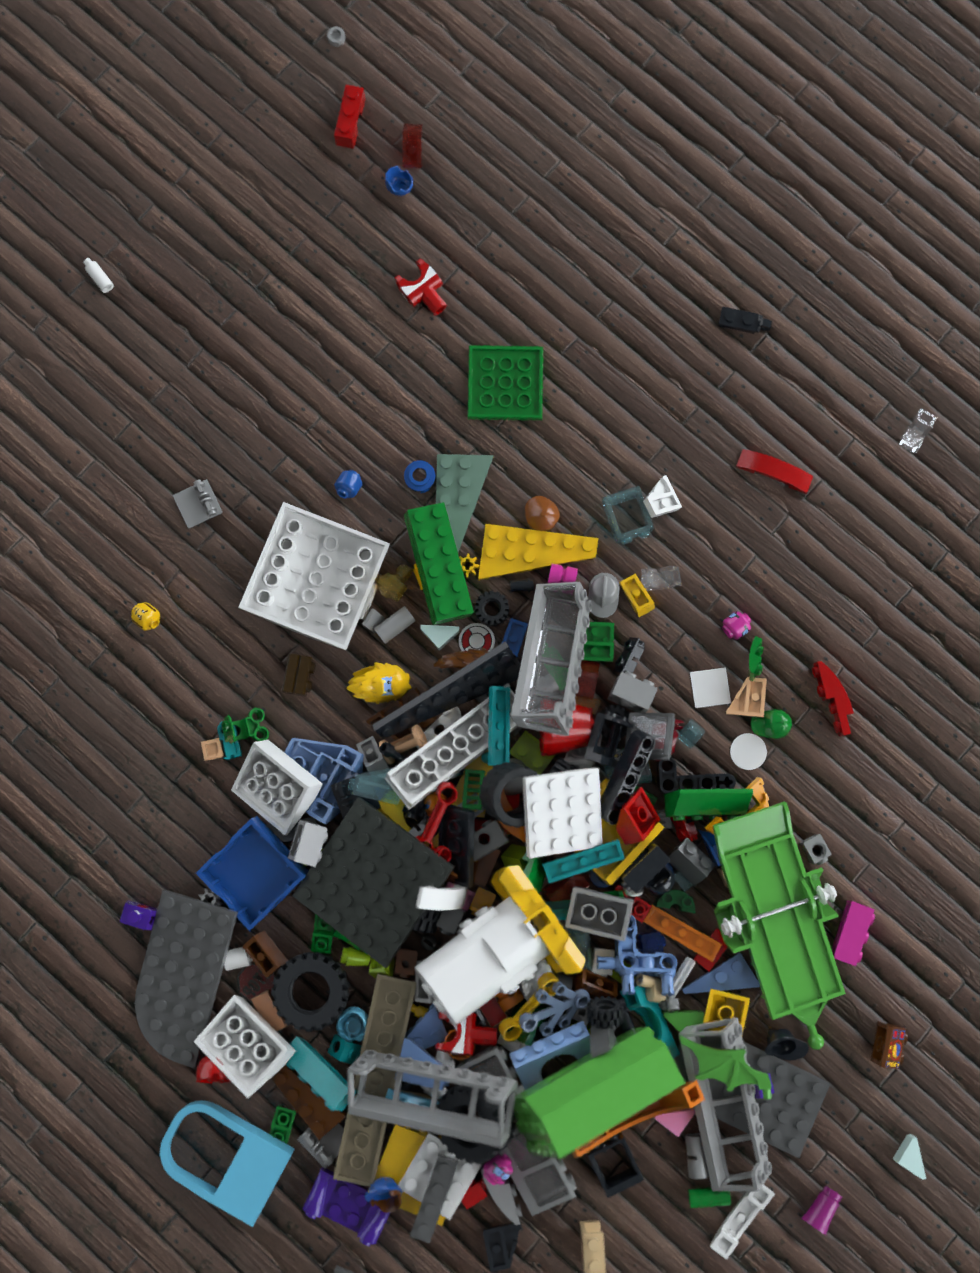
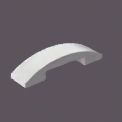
(441, 898)
(739, 1219)

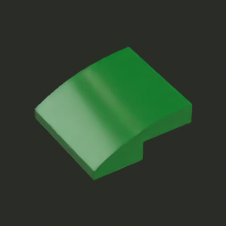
(599, 642)
(535, 871)

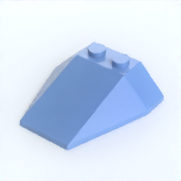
(329, 765)

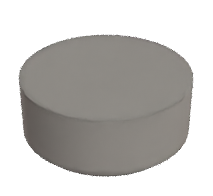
(336, 36)

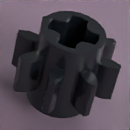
(416, 813)

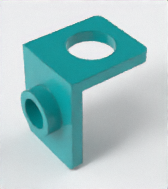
(348, 1051)

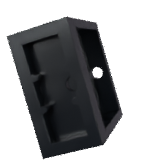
(643, 868)
(622, 1180)

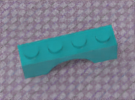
(652, 1017)

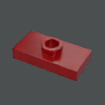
(705, 963)

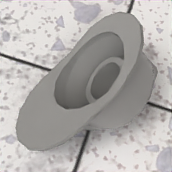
(604, 594)

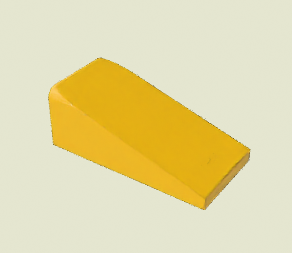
(637, 595)

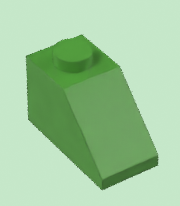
(684, 1018)

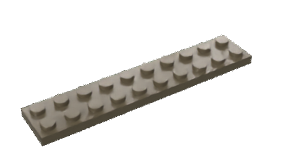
(384, 1034)

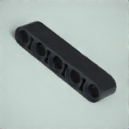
(626, 775)

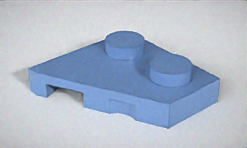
(428, 1029)

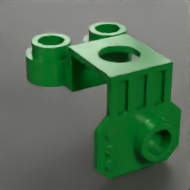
(247, 726)

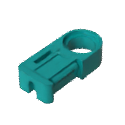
(231, 750)

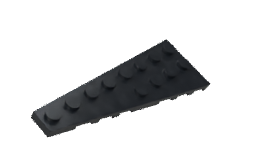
(491, 669)

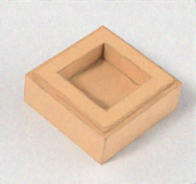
(212, 749)

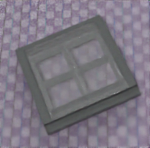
(658, 726)

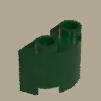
(682, 899)

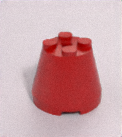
(578, 735)

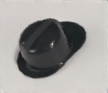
(784, 1045)

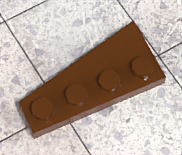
(306, 1103)

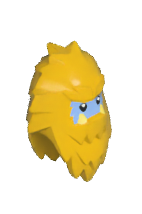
(379, 683)

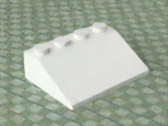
(275, 786)
(244, 1045)

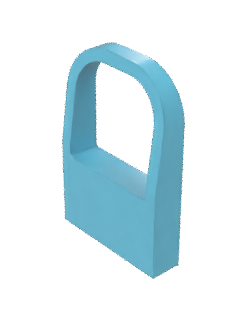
(250, 1173)

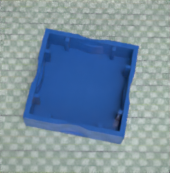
(252, 872)

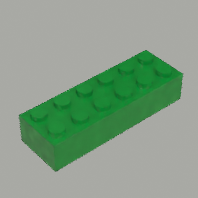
(438, 563)

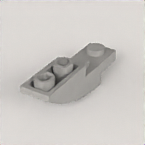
(504, 1198)

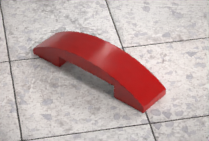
(775, 469)

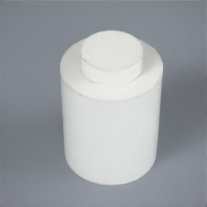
(237, 958)

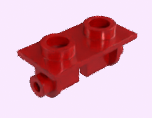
(685, 830)

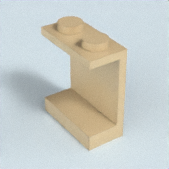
(592, 1247)

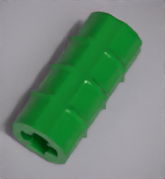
(707, 1198)

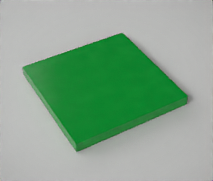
(505, 382)

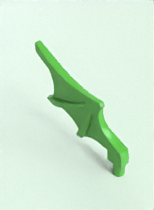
(727, 1067)

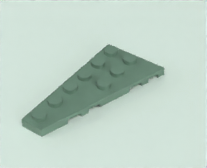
(459, 487)

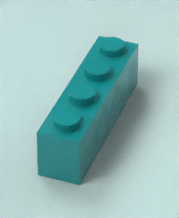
(319, 1074)

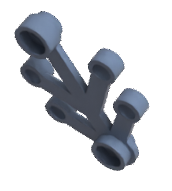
(577, 1000)

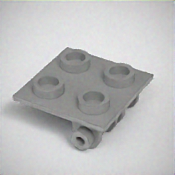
(197, 503)
(326, 1148)

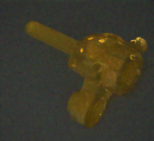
(393, 585)

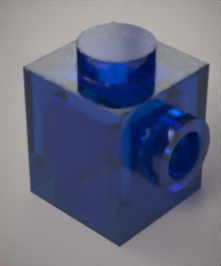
(651, 942)

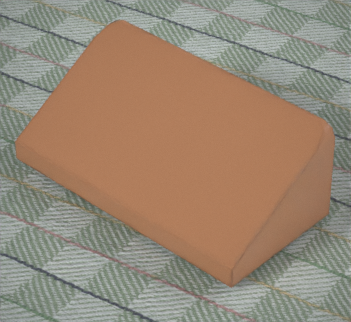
(265, 1008)

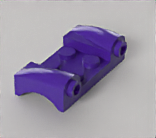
(346, 1205)

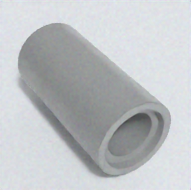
(394, 624)
(695, 1157)

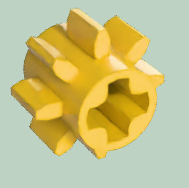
(473, 566)

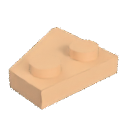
(749, 699)

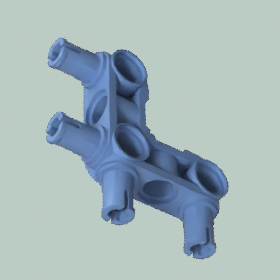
(640, 963)

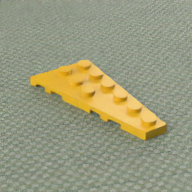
(522, 550)

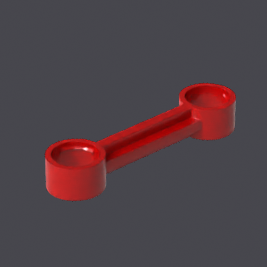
(437, 813)

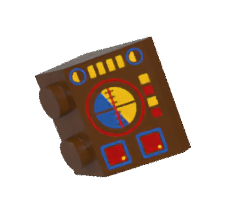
(889, 1045)

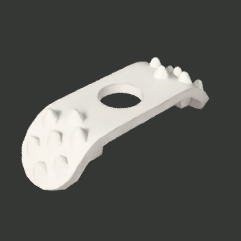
(446, 719)

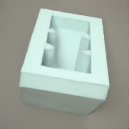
(439, 634)
(909, 1156)

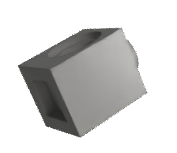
(809, 843)

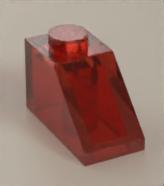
(412, 145)
(588, 679)
(563, 888)

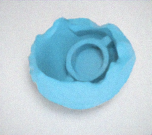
(352, 1024)

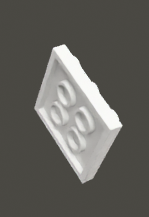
(421, 1168)

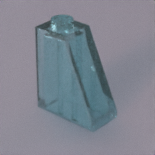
(374, 787)

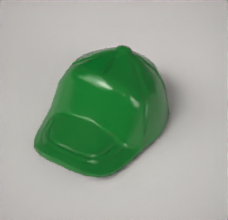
(774, 725)

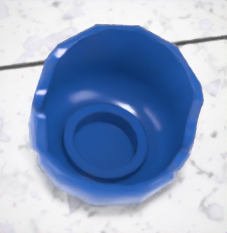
(398, 181)

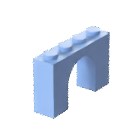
(530, 1059)

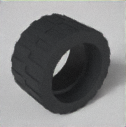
(492, 788)

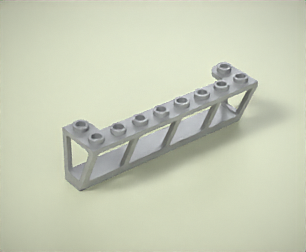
(431, 1118)
(707, 1119)

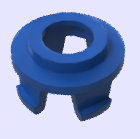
(422, 486)

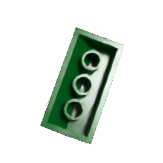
(707, 803)

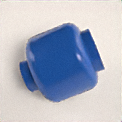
(348, 484)

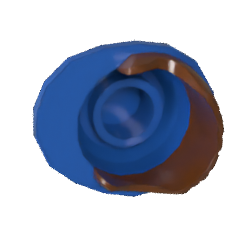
(385, 1195)

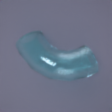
(583, 943)

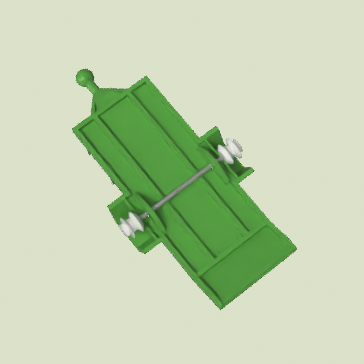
(780, 924)

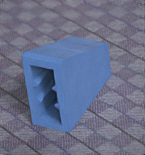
(415, 1051)

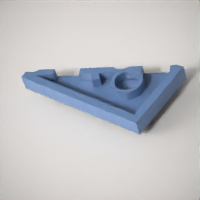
(729, 975)

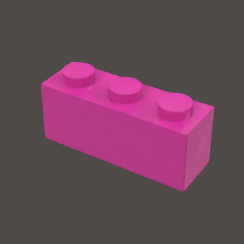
(852, 933)

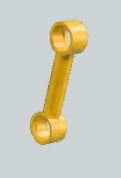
(528, 1007)

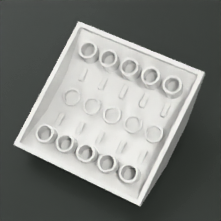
(314, 576)

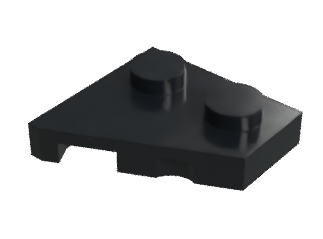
(500, 1245)

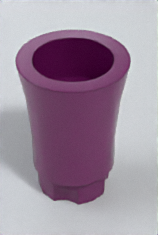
(822, 1210)

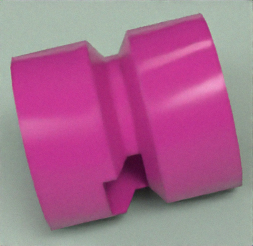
(561, 575)

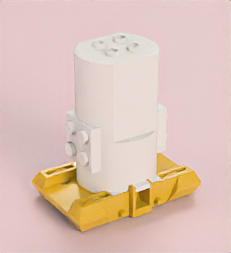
(497, 949)

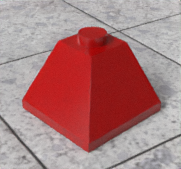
(636, 818)

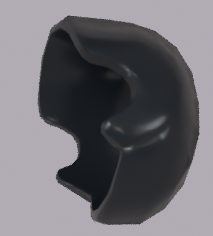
(661, 882)

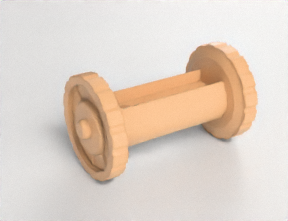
(416, 738)

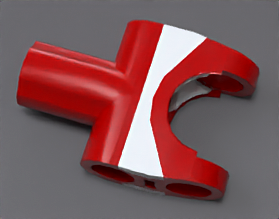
(423, 289)
(466, 1036)

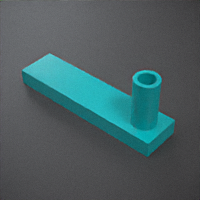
(498, 726)
(583, 861)

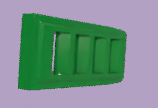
(472, 773)

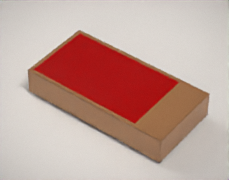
(493, 1012)

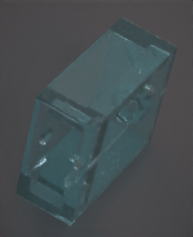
(621, 497)

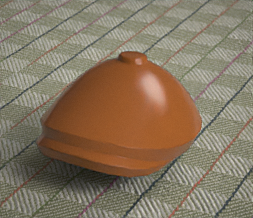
(541, 513)

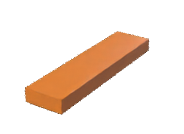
(682, 933)

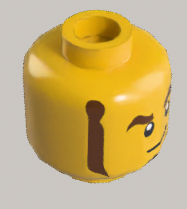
(145, 616)

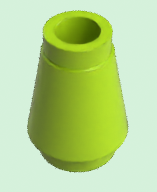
(354, 957)

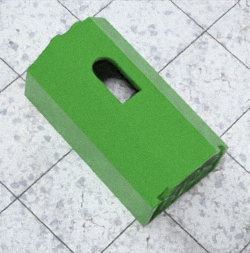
(595, 1094)

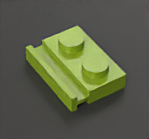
(528, 751)

